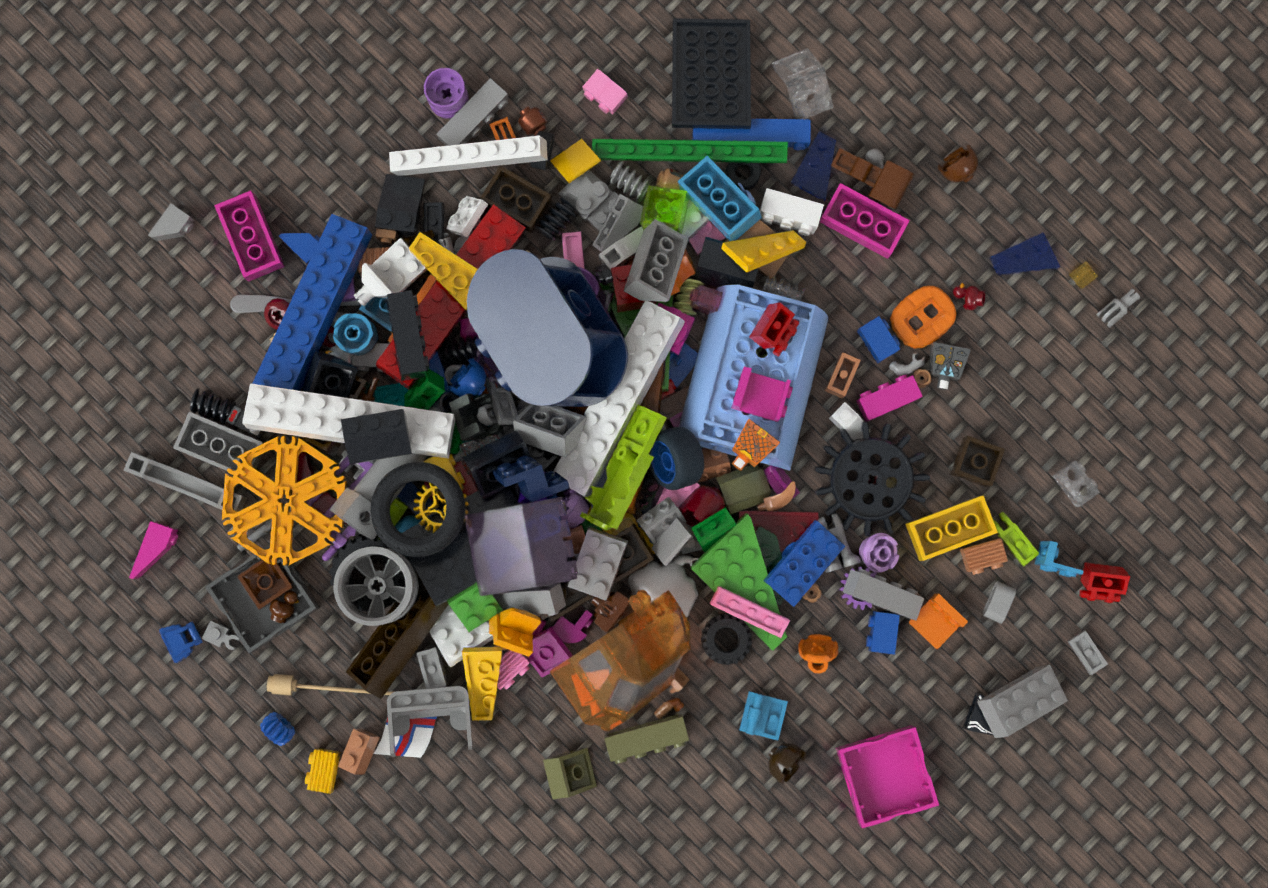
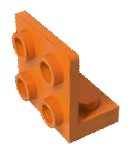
(937, 621)

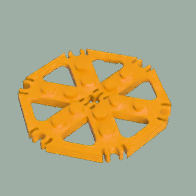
(270, 506)

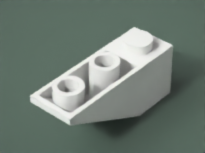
(622, 250)

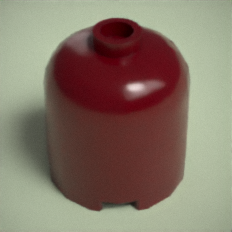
(701, 504)

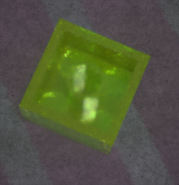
(666, 206)

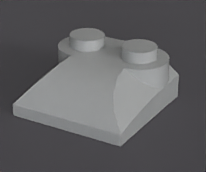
(586, 193)

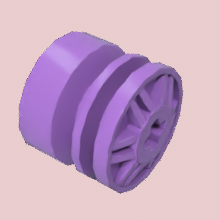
(445, 83)

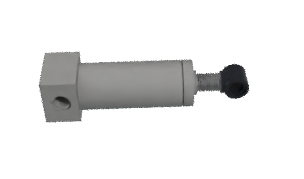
(355, 504)

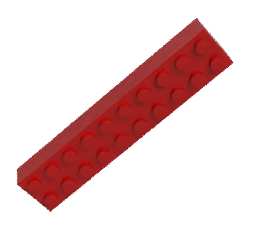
(439, 309)

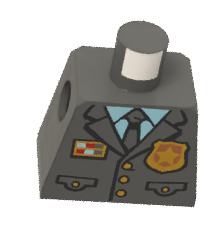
(947, 363)

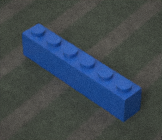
(794, 131)

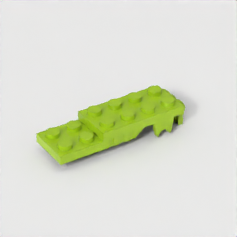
(625, 469)

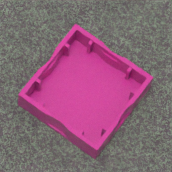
(887, 776)

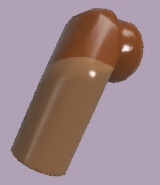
(667, 706)

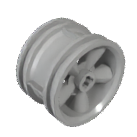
(346, 593)

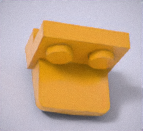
(514, 630)

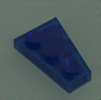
(1026, 256)

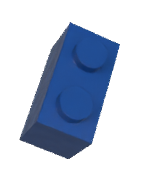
(878, 339)
(883, 632)

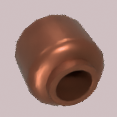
(532, 120)

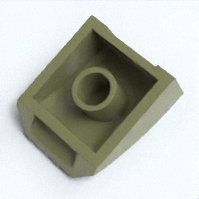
(743, 488)

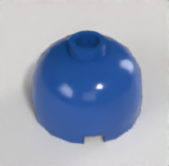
(468, 379)

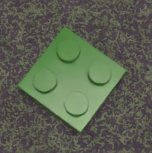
(473, 608)

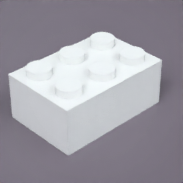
(790, 212)

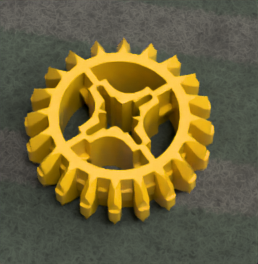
(432, 509)

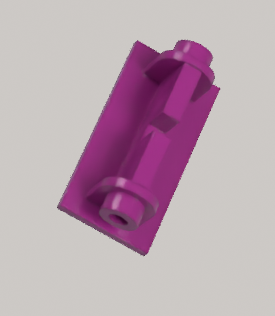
(778, 479)

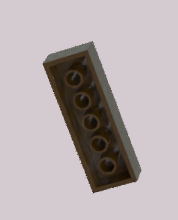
(635, 556)
(394, 644)

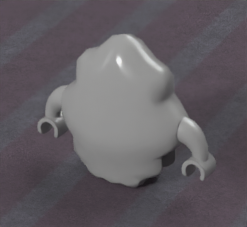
(659, 578)

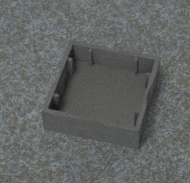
(249, 623)

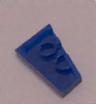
(816, 167)

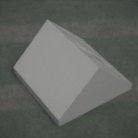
(673, 541)

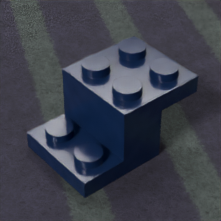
(531, 478)

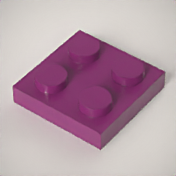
(548, 652)

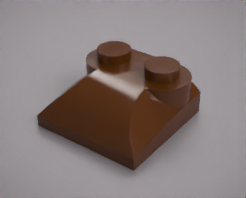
(265, 583)

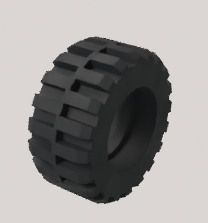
(352, 545)

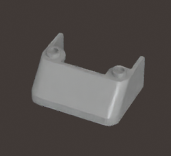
(427, 703)

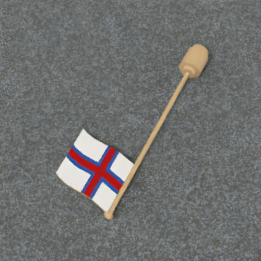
(409, 745)

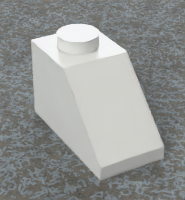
(849, 420)

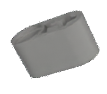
(999, 602)

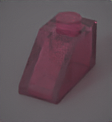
(705, 299)

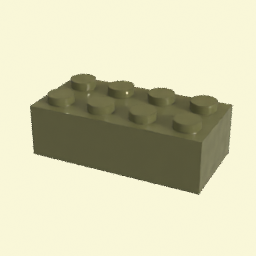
(646, 737)

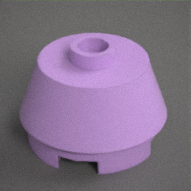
(574, 506)
(879, 552)

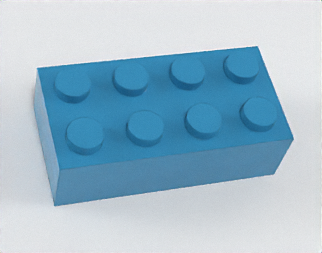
(719, 199)

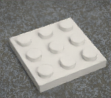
(452, 636)

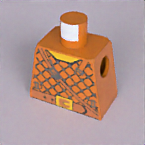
(753, 445)

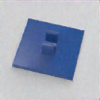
(681, 364)

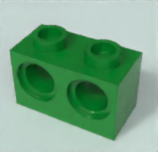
(425, 391)

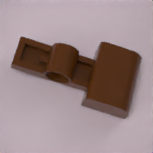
(887, 183)

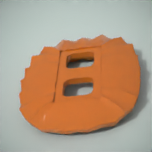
(913, 306)

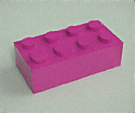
(864, 221)
(249, 236)

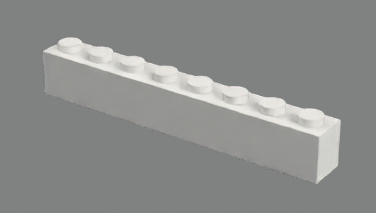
(468, 156)

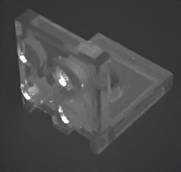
(805, 76)

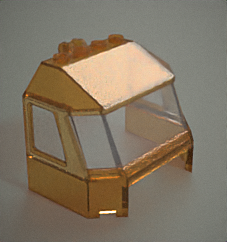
(628, 664)

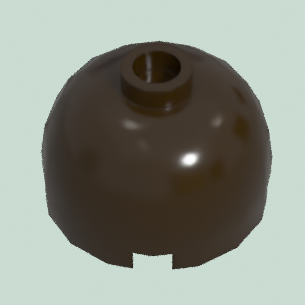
(785, 761)

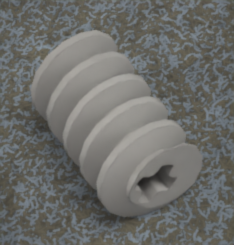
(629, 182)

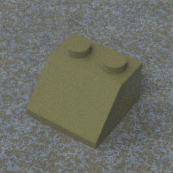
(569, 773)

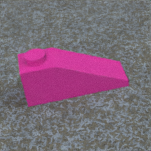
(155, 544)

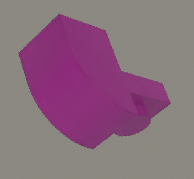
(572, 633)

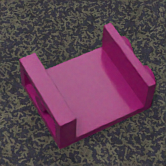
(761, 395)

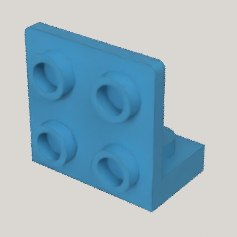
(1047, 553)

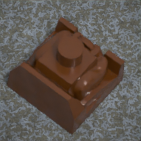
(610, 610)

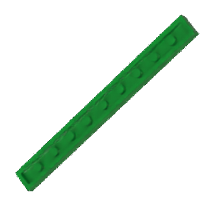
(690, 150)

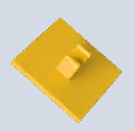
(575, 160)

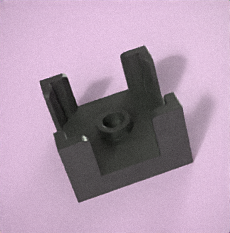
(466, 418)

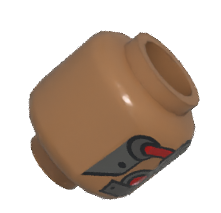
(669, 178)

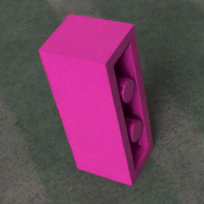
(888, 397)

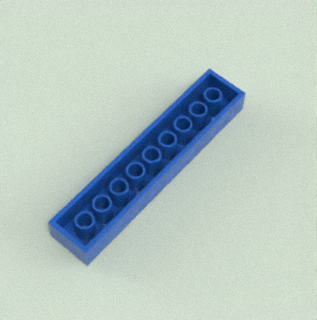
(314, 304)

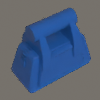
(177, 641)

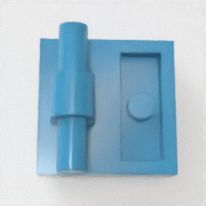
(763, 715)

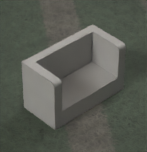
(432, 668)

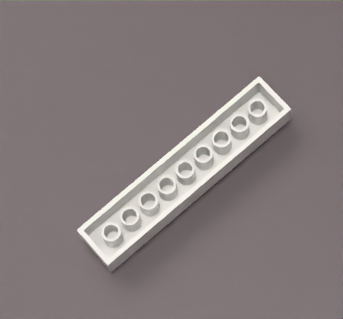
(321, 415)
(605, 423)

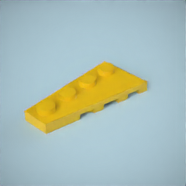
(761, 250)

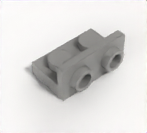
(659, 518)

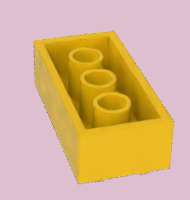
(951, 528)

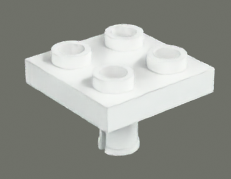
(467, 216)

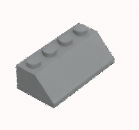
(656, 263)

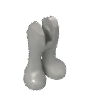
(848, 557)

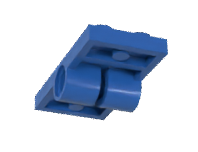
(804, 562)

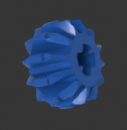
(277, 728)

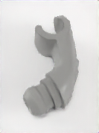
(901, 369)

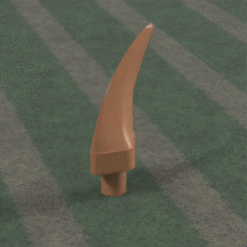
(778, 501)

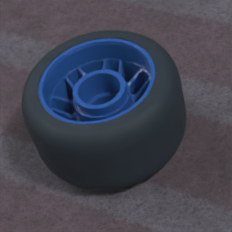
(677, 458)

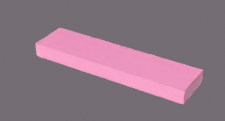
(749, 611)

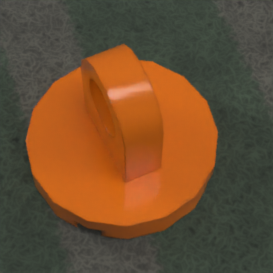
(818, 649)

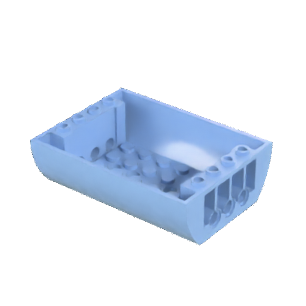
(728, 349)

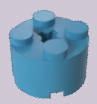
(344, 335)

